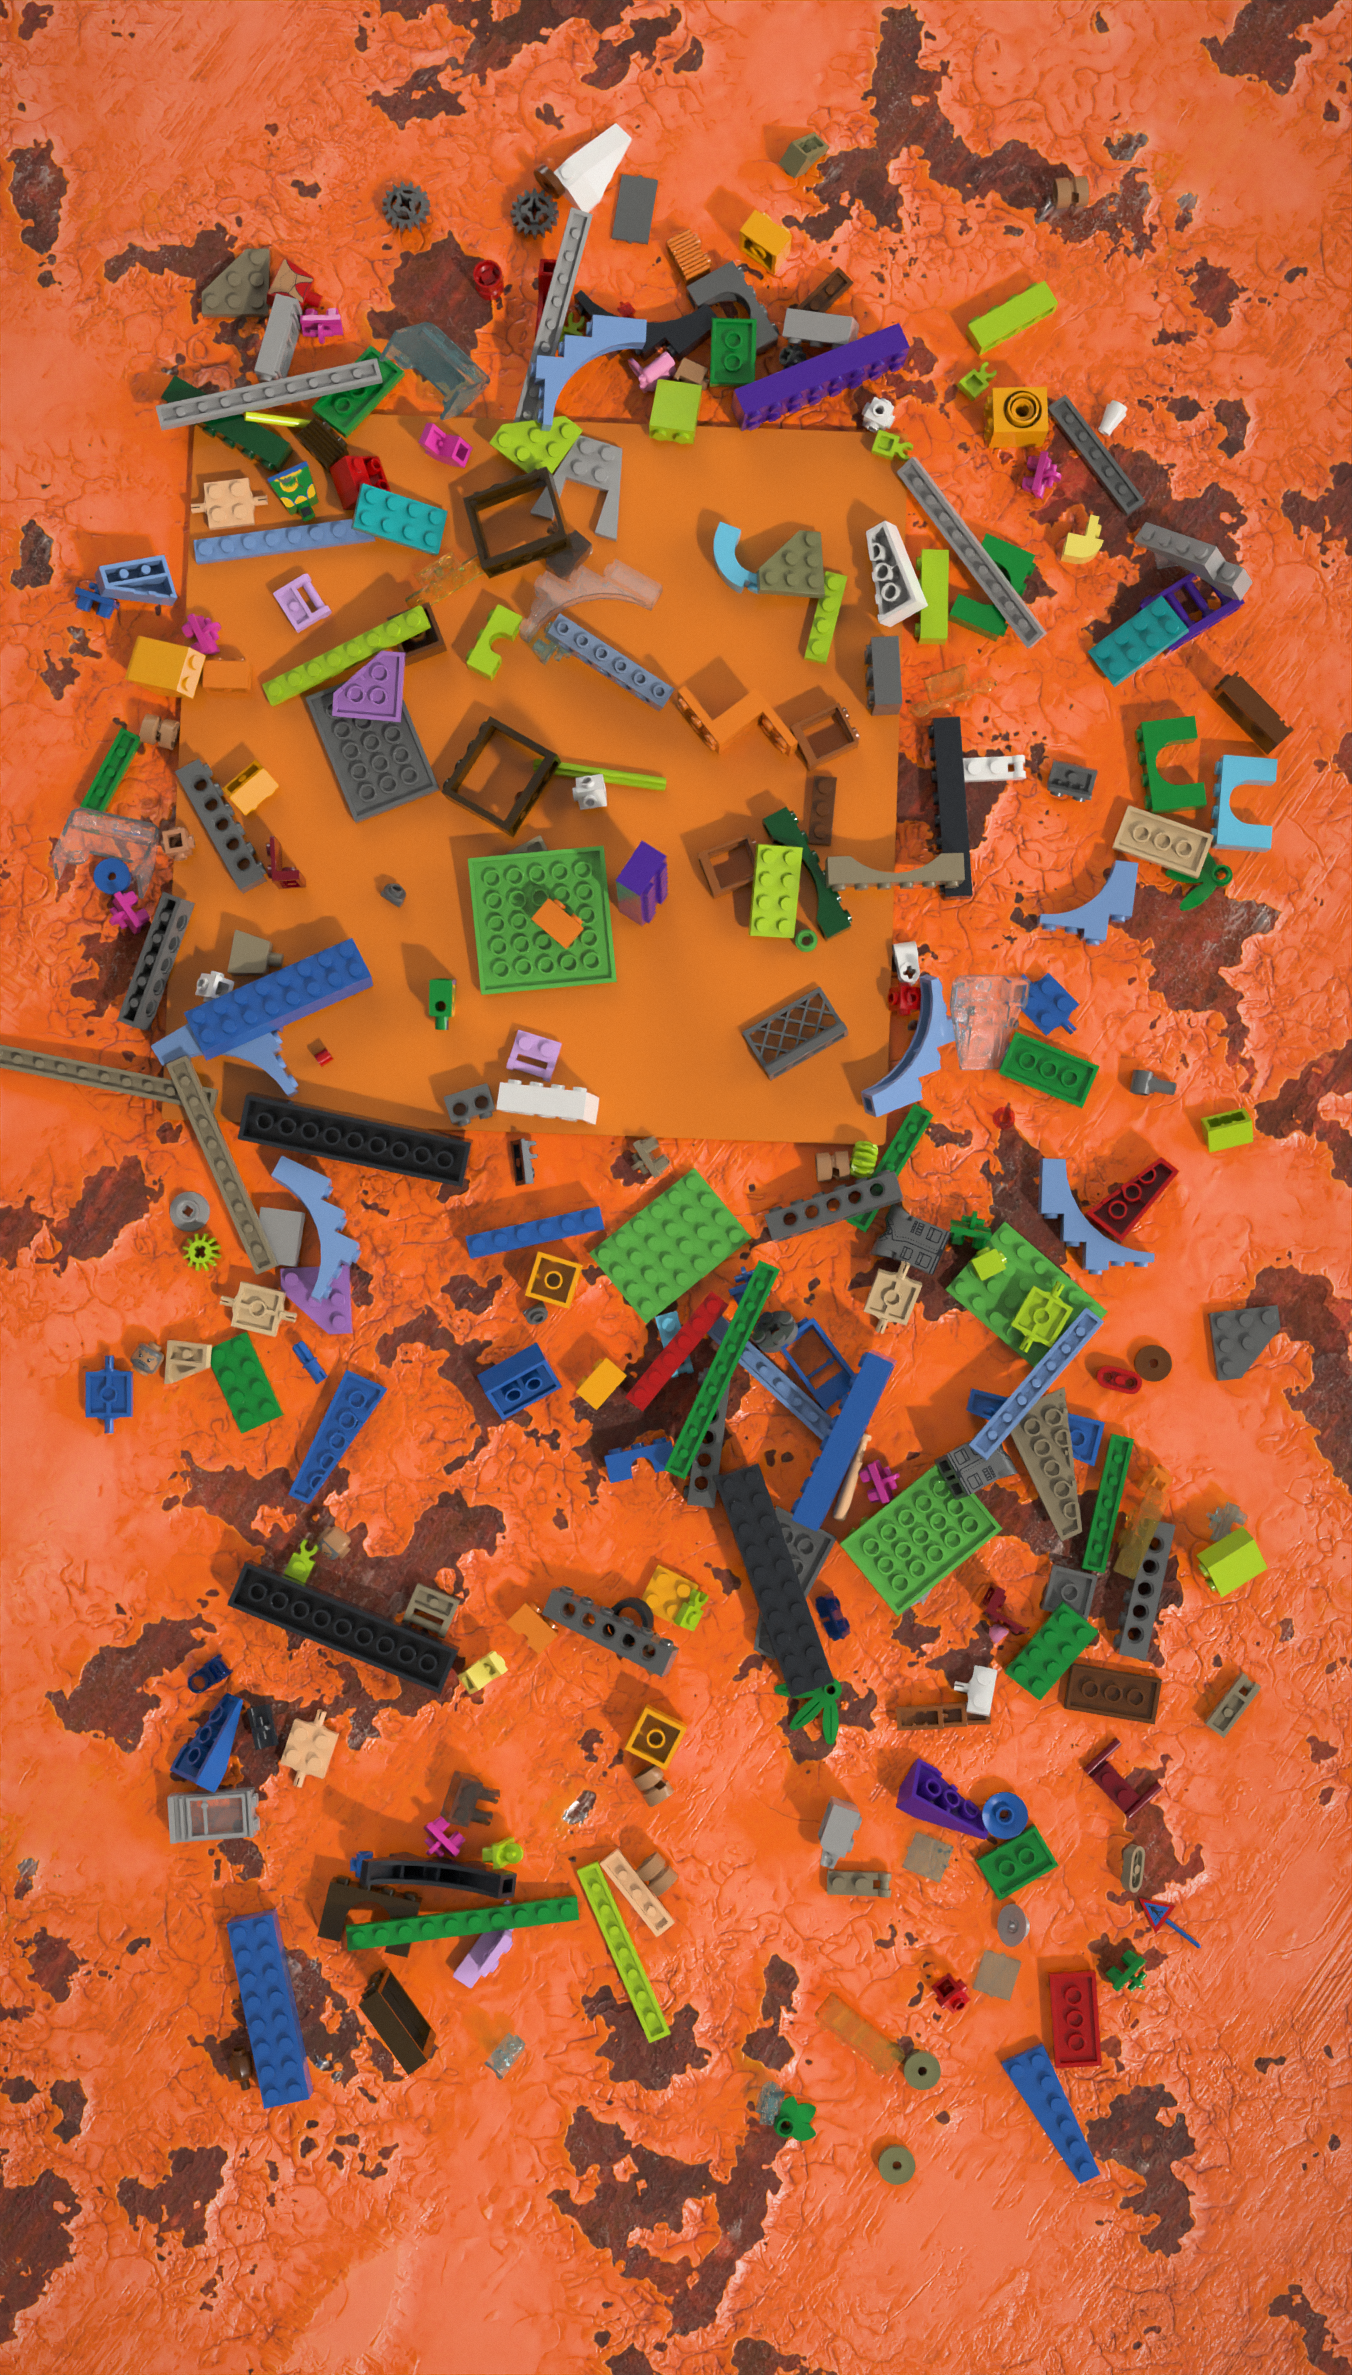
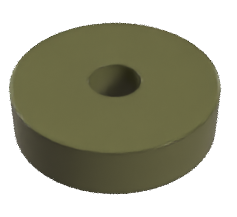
(924, 2080)
(900, 2174)

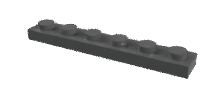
(1095, 455)

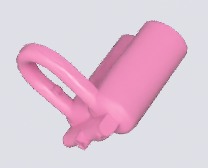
(660, 368)

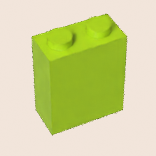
(675, 411)
(1231, 1562)

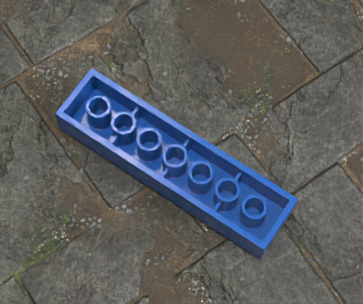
(279, 999)
(844, 1439)
(270, 2008)

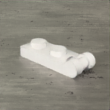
(993, 768)

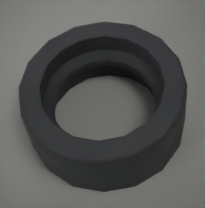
(641, 1607)

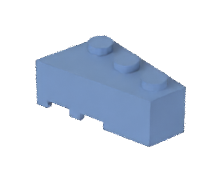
(138, 580)

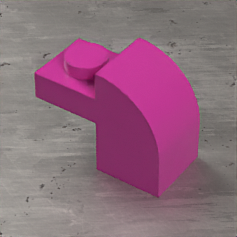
(444, 447)

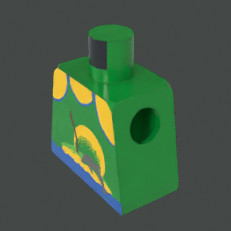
(296, 490)
(445, 991)

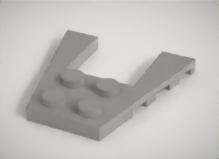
(594, 466)

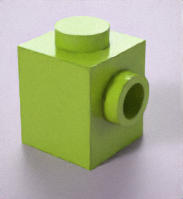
(988, 1263)

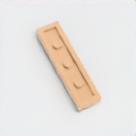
(637, 1892)

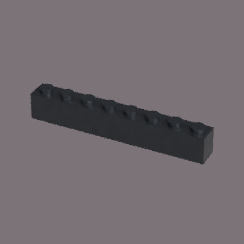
(950, 798)

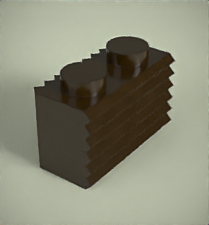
(322, 443)

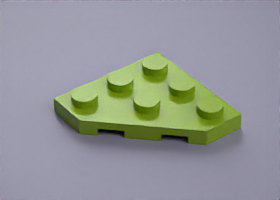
(532, 448)

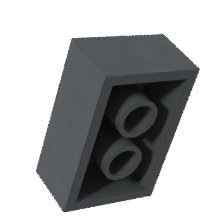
(883, 675)

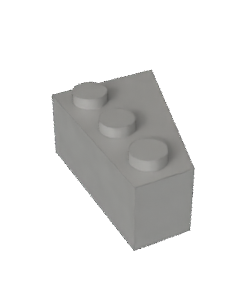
(819, 329)

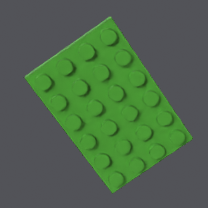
(670, 1245)
(1001, 1295)
(918, 1539)

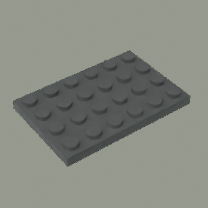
(374, 760)

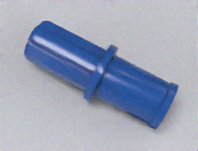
(310, 1362)

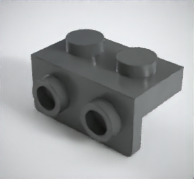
(1071, 780)

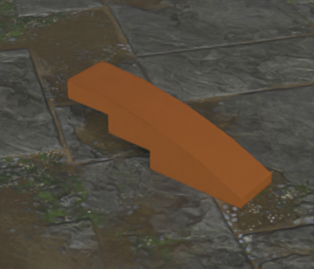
(938, 1716)

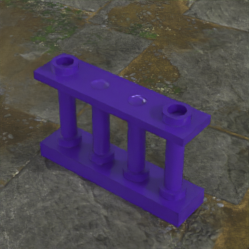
(1209, 616)

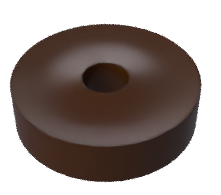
(549, 181)
(1163, 1360)

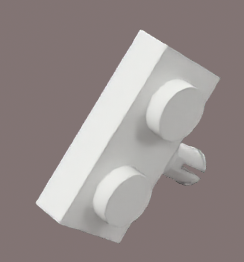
(979, 1690)

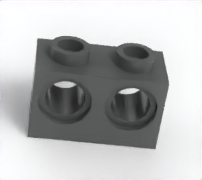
(468, 1098)

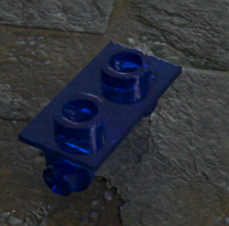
(838, 1625)

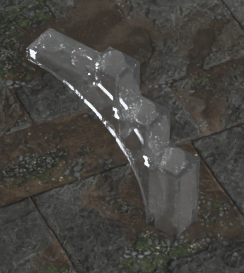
(555, 594)

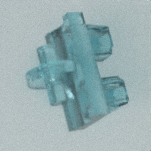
(545, 651)
(1223, 1520)
(505, 2055)
(769, 2102)

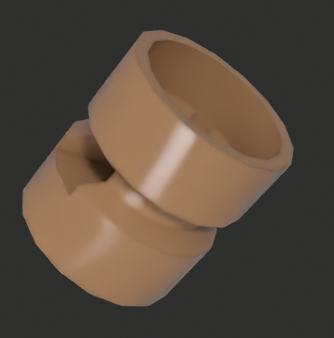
(1070, 192)
(157, 731)
(832, 1166)
(652, 1783)
(655, 1872)

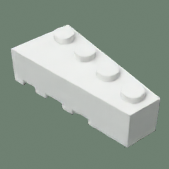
(894, 577)
(547, 1102)

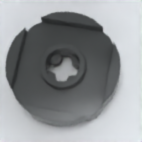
(768, 1324)

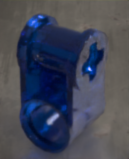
(212, 1672)

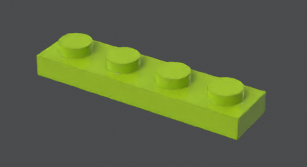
(825, 618)

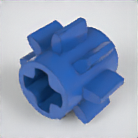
(356, 1862)

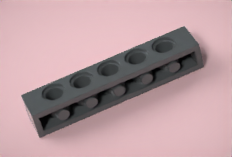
(190, 777)
(155, 961)
(891, 1194)
(706, 1496)
(1154, 1578)
(558, 1610)

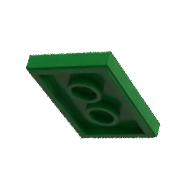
(732, 352)
(1016, 1862)

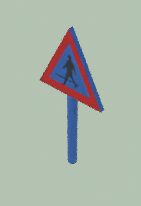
(1158, 1914)

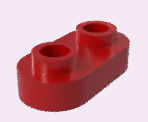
(1118, 1379)

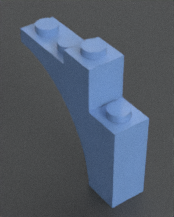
(1092, 919)

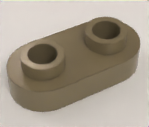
(1133, 1868)

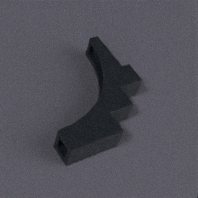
(677, 335)
(439, 1872)

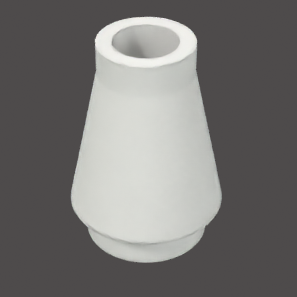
(1113, 415)

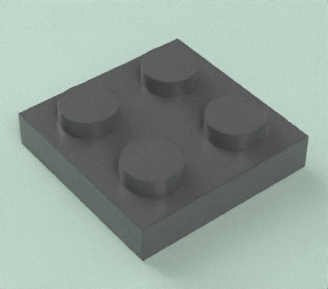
(1072, 1588)

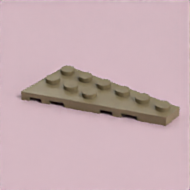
(1048, 1456)

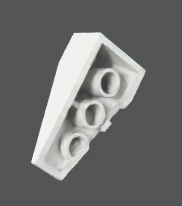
(592, 168)

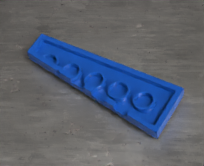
(342, 1422)
(1084, 1432)
(1042, 2091)

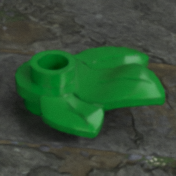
(799, 2117)

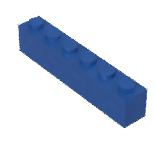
(535, 1233)

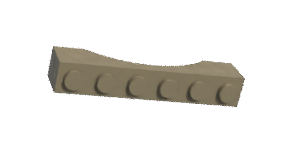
(847, 872)

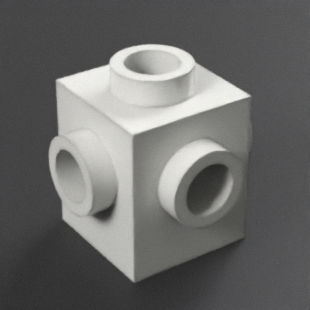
(878, 415)
(590, 792)
(213, 986)

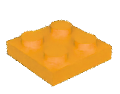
(667, 1593)

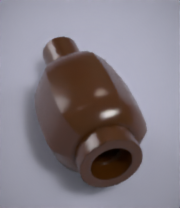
(241, 2066)

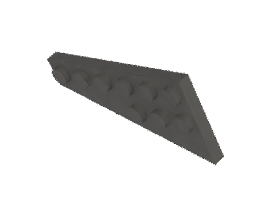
(808, 1553)

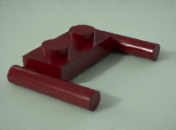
(1115, 1786)

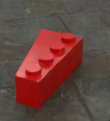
(1127, 1205)

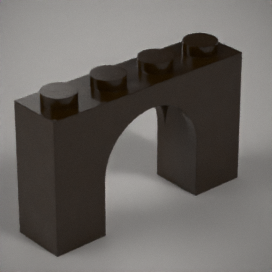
(345, 1894)

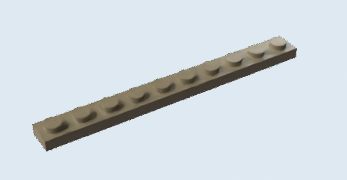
(95, 1075)
(222, 1164)

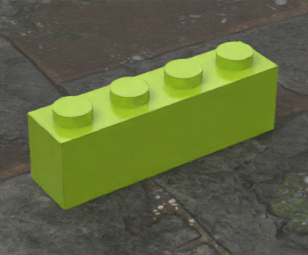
(1011, 318)
(934, 585)

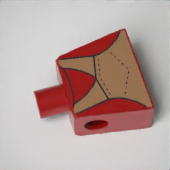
(294, 283)

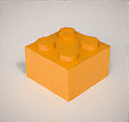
(765, 241)
(553, 1280)
(655, 1736)

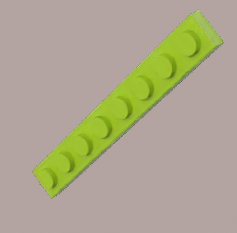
(346, 655)
(623, 1951)

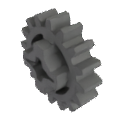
(524, 211)
(399, 214)

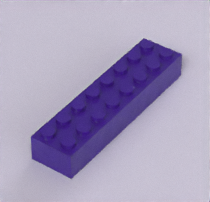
(820, 377)
(642, 884)

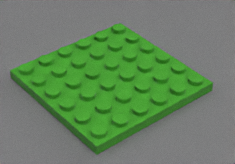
(516, 951)

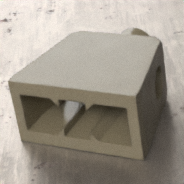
(252, 956)

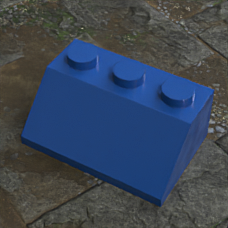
(519, 1381)

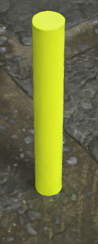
(276, 420)

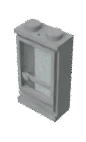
(279, 339)
(213, 1815)

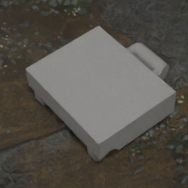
(284, 1233)

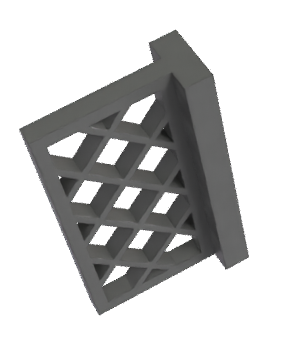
(809, 1046)

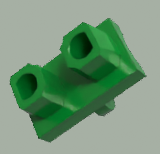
(971, 1227)
(1134, 1963)

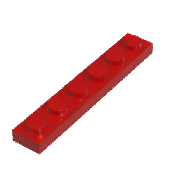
(677, 1351)

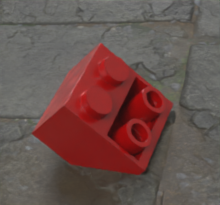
(352, 472)

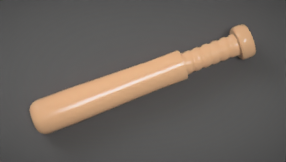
(847, 1490)

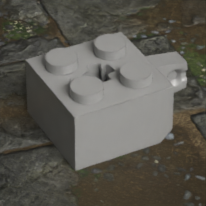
(837, 1830)

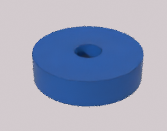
(110, 866)

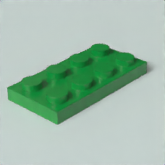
(349, 408)
(1048, 1070)
(245, 1383)
(1051, 1651)

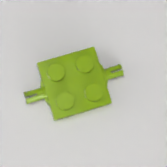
(1041, 1316)

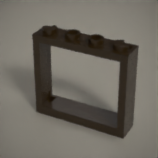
(526, 553)
(528, 796)
(397, 2020)

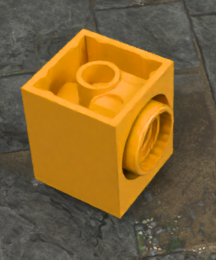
(1016, 417)

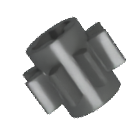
(791, 356)

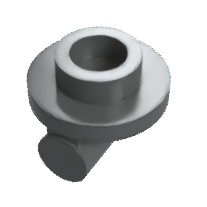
(394, 893)
(536, 1314)

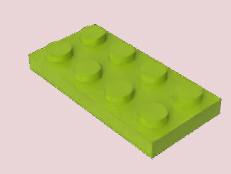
(775, 890)

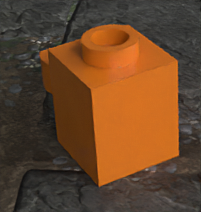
(1155, 1477)

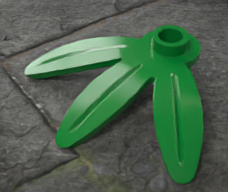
(1207, 877)
(810, 1710)

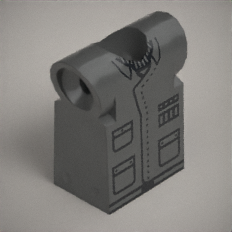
(911, 1241)
(968, 1472)

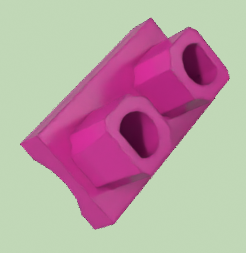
(321, 325)
(1044, 475)
(204, 631)
(123, 904)
(883, 1480)
(450, 1845)

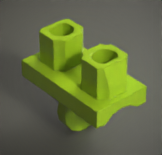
(503, 1853)

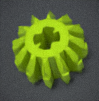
(863, 1159)
(193, 1251)

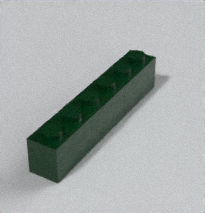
(235, 432)

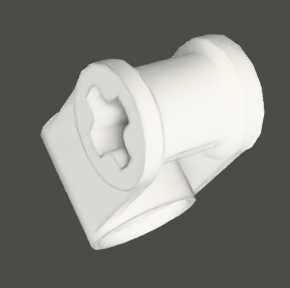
(906, 958)

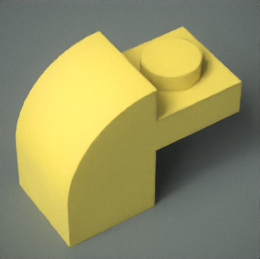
(1080, 548)
(482, 1672)

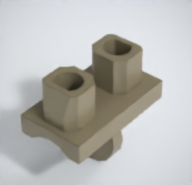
(644, 1149)

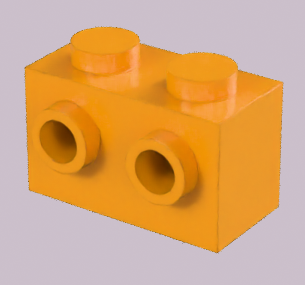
(250, 787)
(600, 1382)

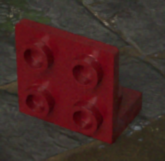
(282, 877)
(995, 1598)

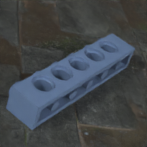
(609, 662)

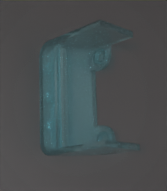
(441, 362)

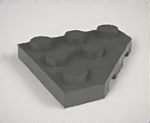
(1240, 1338)

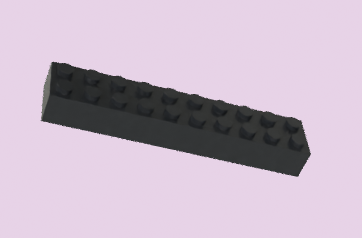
(355, 1139)
(773, 1579)
(343, 1626)

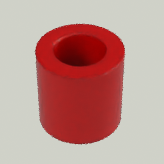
(323, 1057)

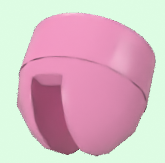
(997, 1632)

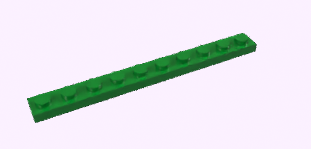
(721, 1369)
(462, 1922)

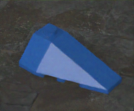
(208, 1754)

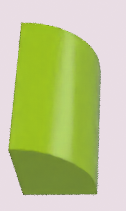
(1227, 1129)

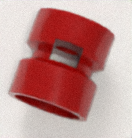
(488, 280)

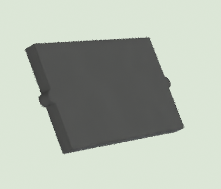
(634, 209)

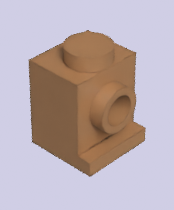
(692, 373)

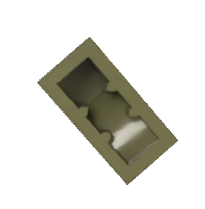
(802, 154)

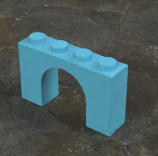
(1228, 830)

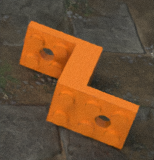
(737, 722)

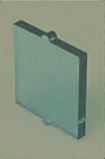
(928, 1857)
(997, 1975)

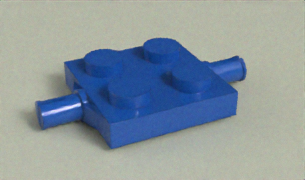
(1049, 1005)
(109, 1394)

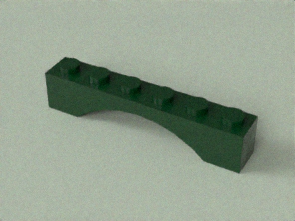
(830, 916)

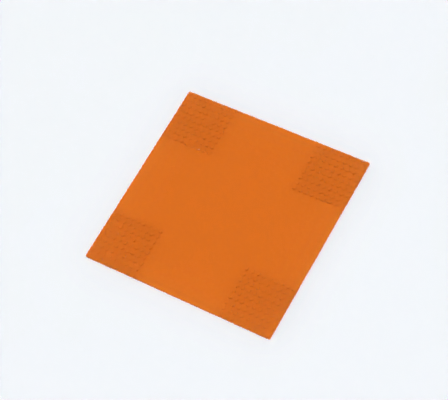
(668, 1034)

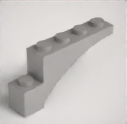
(1196, 557)

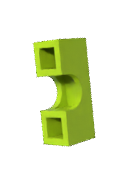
(501, 624)

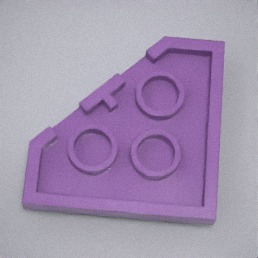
(374, 690)
(332, 1314)

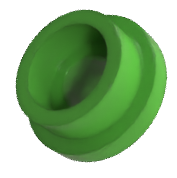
(806, 933)

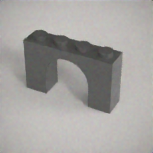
(729, 285)

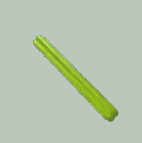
(609, 776)

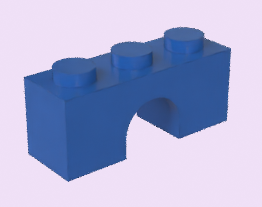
(620, 1462)

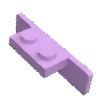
(484, 1956)

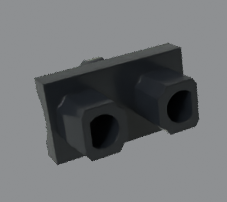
(263, 1726)

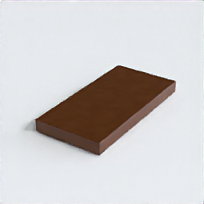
(1112, 1693)

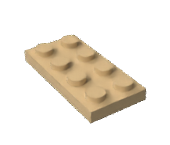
(1162, 842)

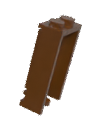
(1251, 712)

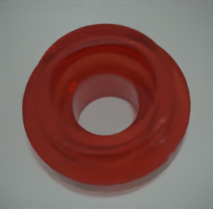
(626, 310)
(1010, 1118)

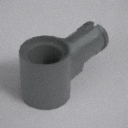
(1145, 1084)

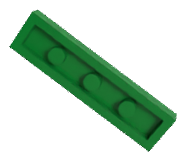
(112, 771)

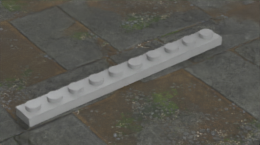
(555, 306)
(269, 394)
(971, 552)

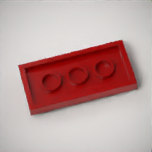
(1075, 2019)

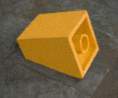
(165, 668)

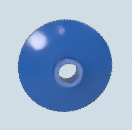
(1015, 1820)

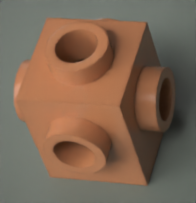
(172, 838)

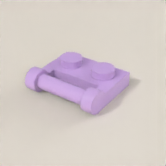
(295, 606)
(535, 1048)

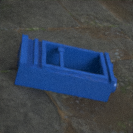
(834, 1388)

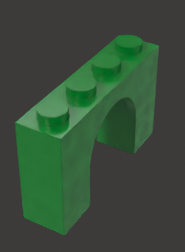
(987, 619)
(1160, 795)

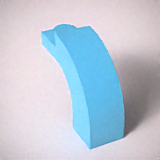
(724, 557)

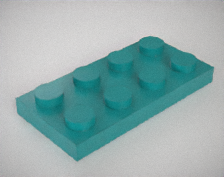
(399, 519)
(1138, 641)

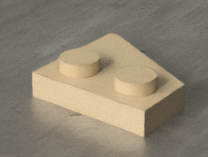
(185, 1359)

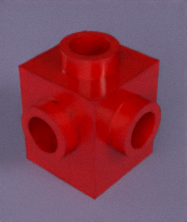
(904, 999)
(951, 1993)

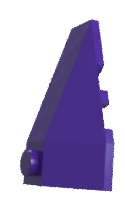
(933, 1800)

